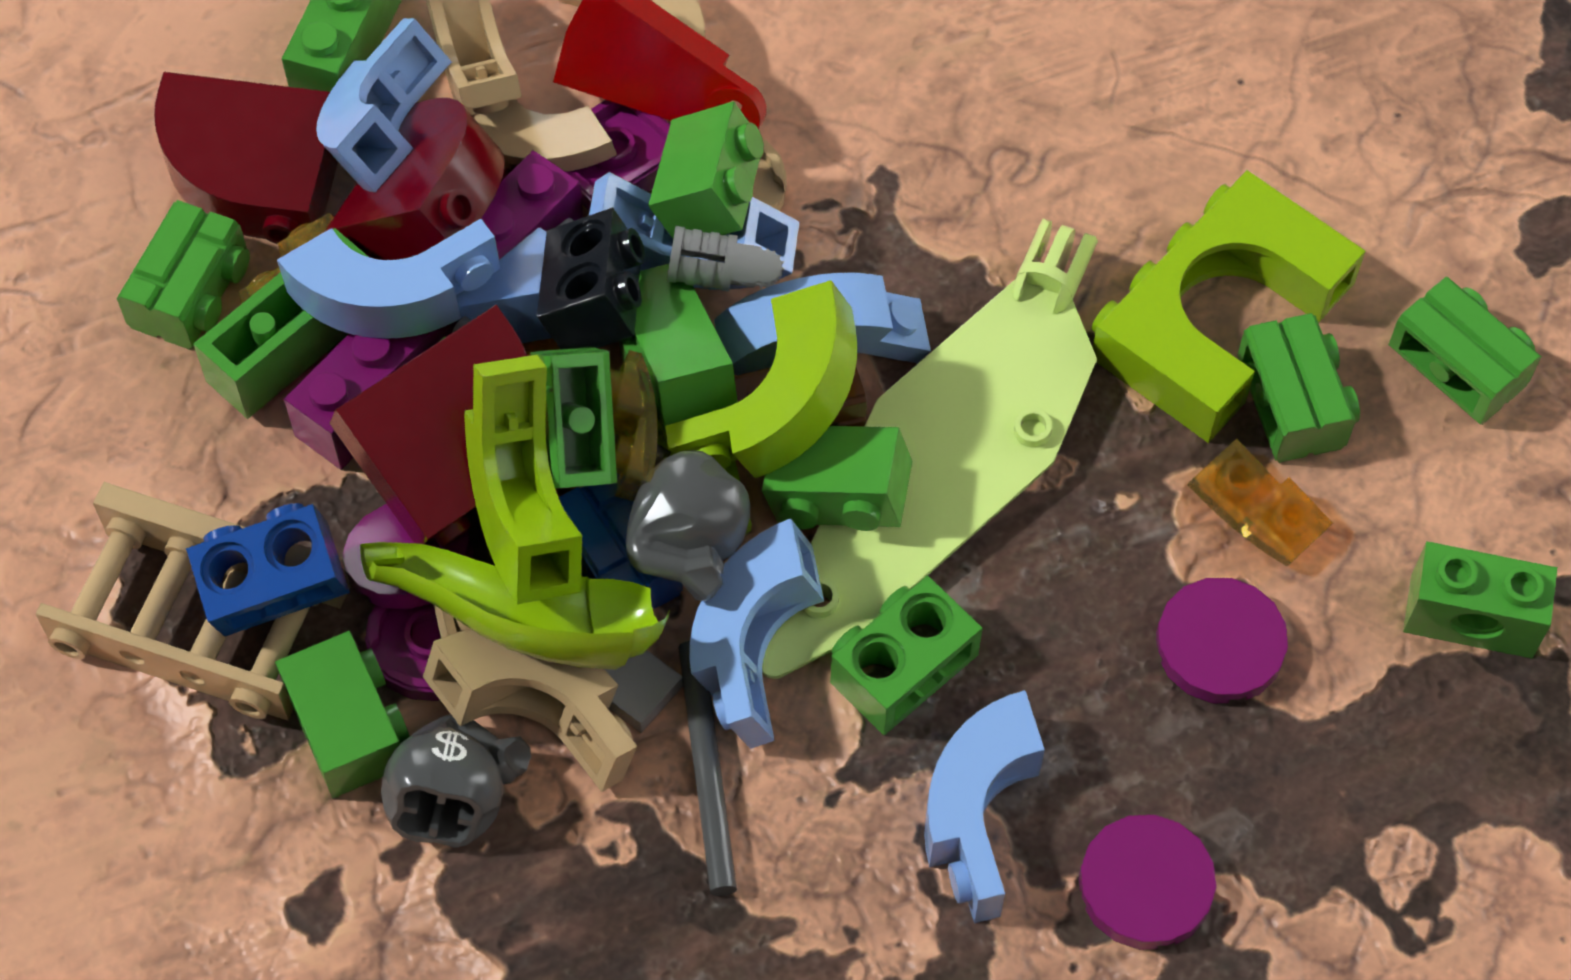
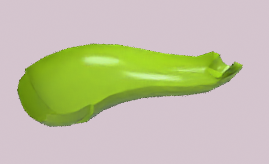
(582, 629)

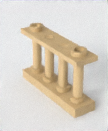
(140, 520)

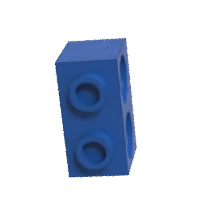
(270, 586)

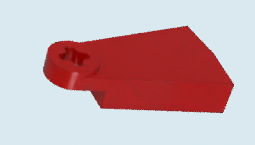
(649, 62)

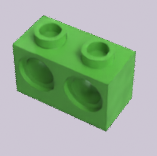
(917, 662)

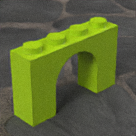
(1244, 234)

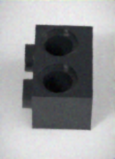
(591, 281)

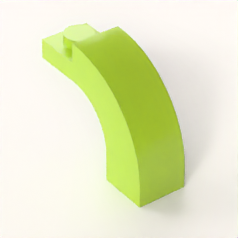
(795, 399)
(512, 482)

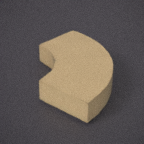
(565, 139)

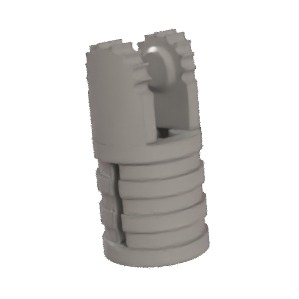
(742, 264)

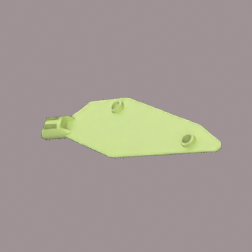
(980, 429)

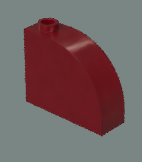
(245, 151)
(433, 190)
(412, 429)

